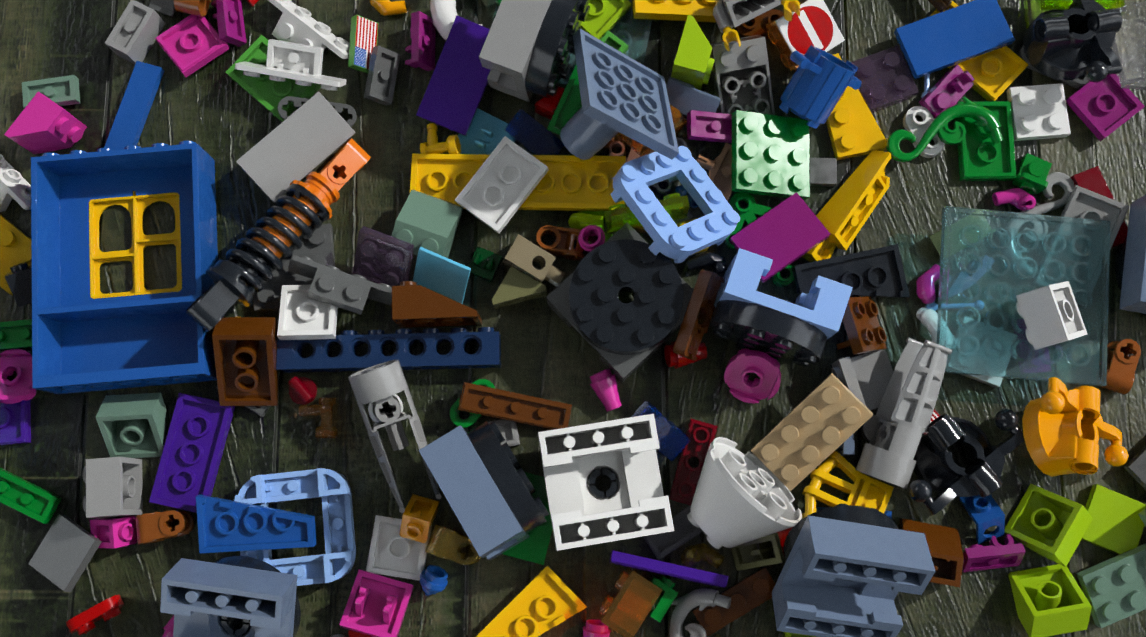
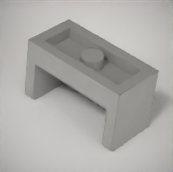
(135, 32)

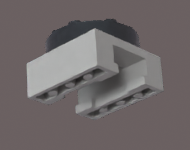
(532, 45)

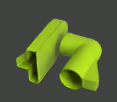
(585, 218)

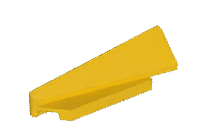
(852, 205)

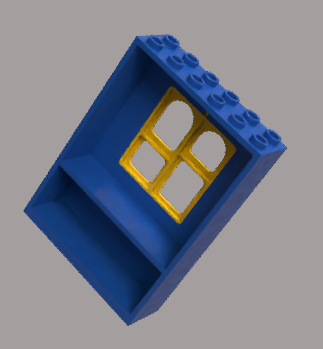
(124, 337)

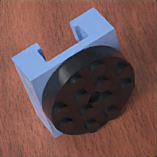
(772, 324)

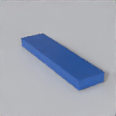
(135, 106)

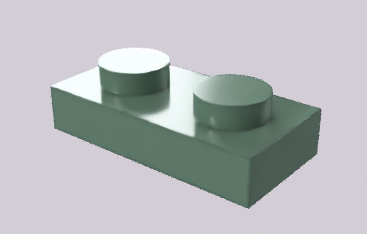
(60, 90)

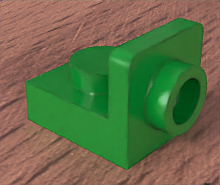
(1032, 174)
(665, 599)

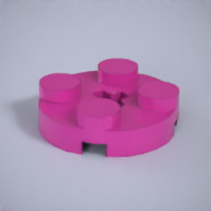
(752, 362)
(21, 386)

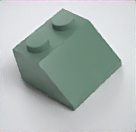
(427, 223)
(134, 424)

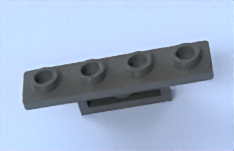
(338, 287)

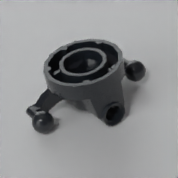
(1074, 42)
(984, 466)

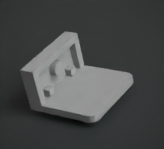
(865, 376)

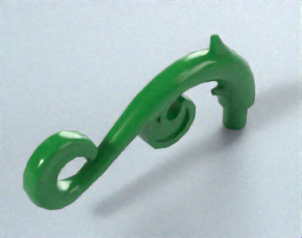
(939, 126)

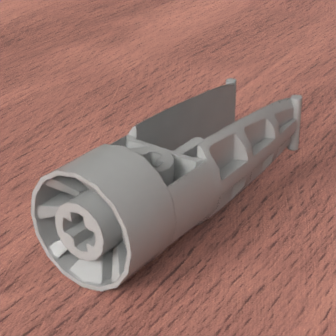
(378, 386)
(905, 412)

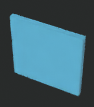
(483, 134)
(441, 275)

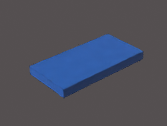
(953, 36)

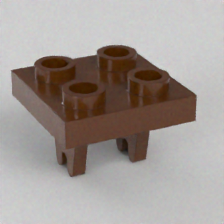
(862, 327)

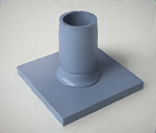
(617, 98)

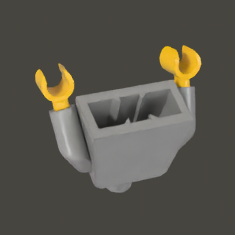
(736, 12)

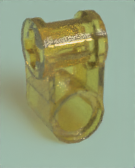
(449, 545)

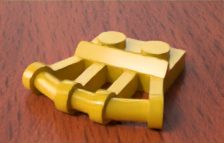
(864, 492)

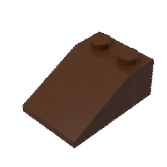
(423, 308)
(246, 361)

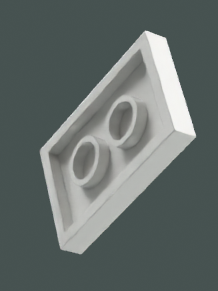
(502, 184)

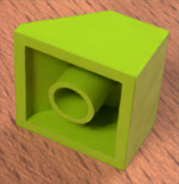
(693, 56)
(1049, 524)
(1049, 601)

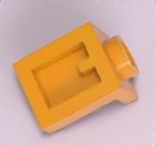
(418, 518)

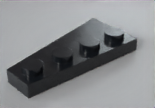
(869, 272)

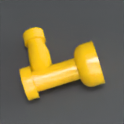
(432, 146)

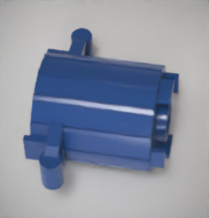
(817, 85)

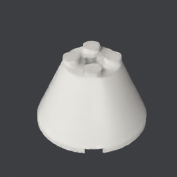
(739, 498)

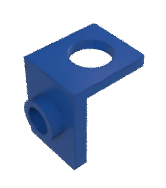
(985, 514)

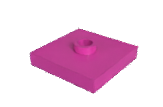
(191, 44)

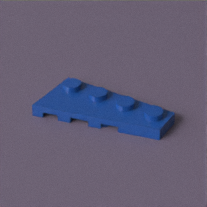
(246, 527)

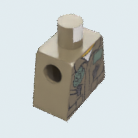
(524, 253)

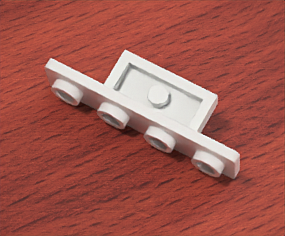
(300, 28)
(293, 62)
(13, 186)

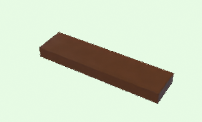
(514, 407)

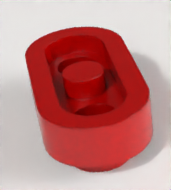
(85, 621)

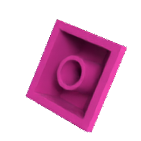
(45, 127)

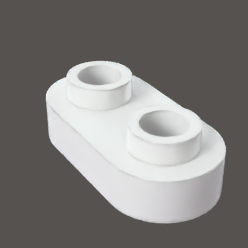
(919, 128)

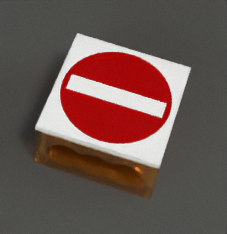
(812, 27)

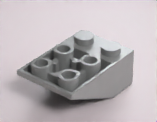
(742, 76)

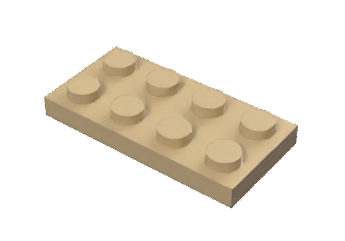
(811, 431)

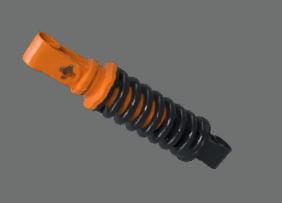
(270, 240)

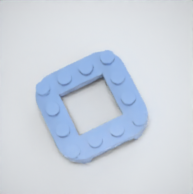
(673, 241)
(337, 521)

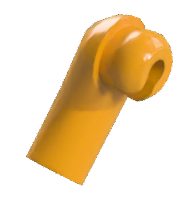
(386, 7)

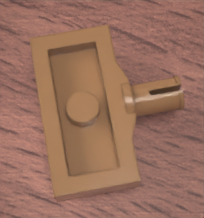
(720, 170)

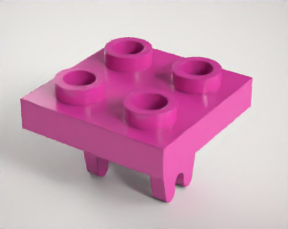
(376, 605)

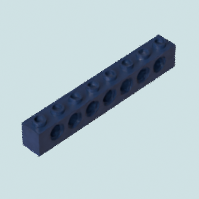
(488, 356)

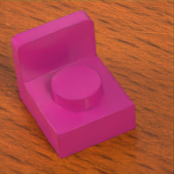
(114, 531)

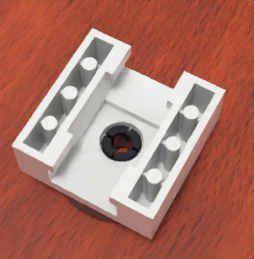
(625, 455)

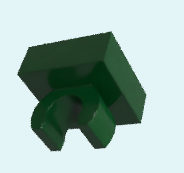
(485, 264)

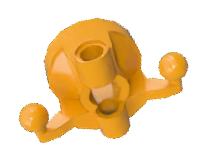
(1065, 431)

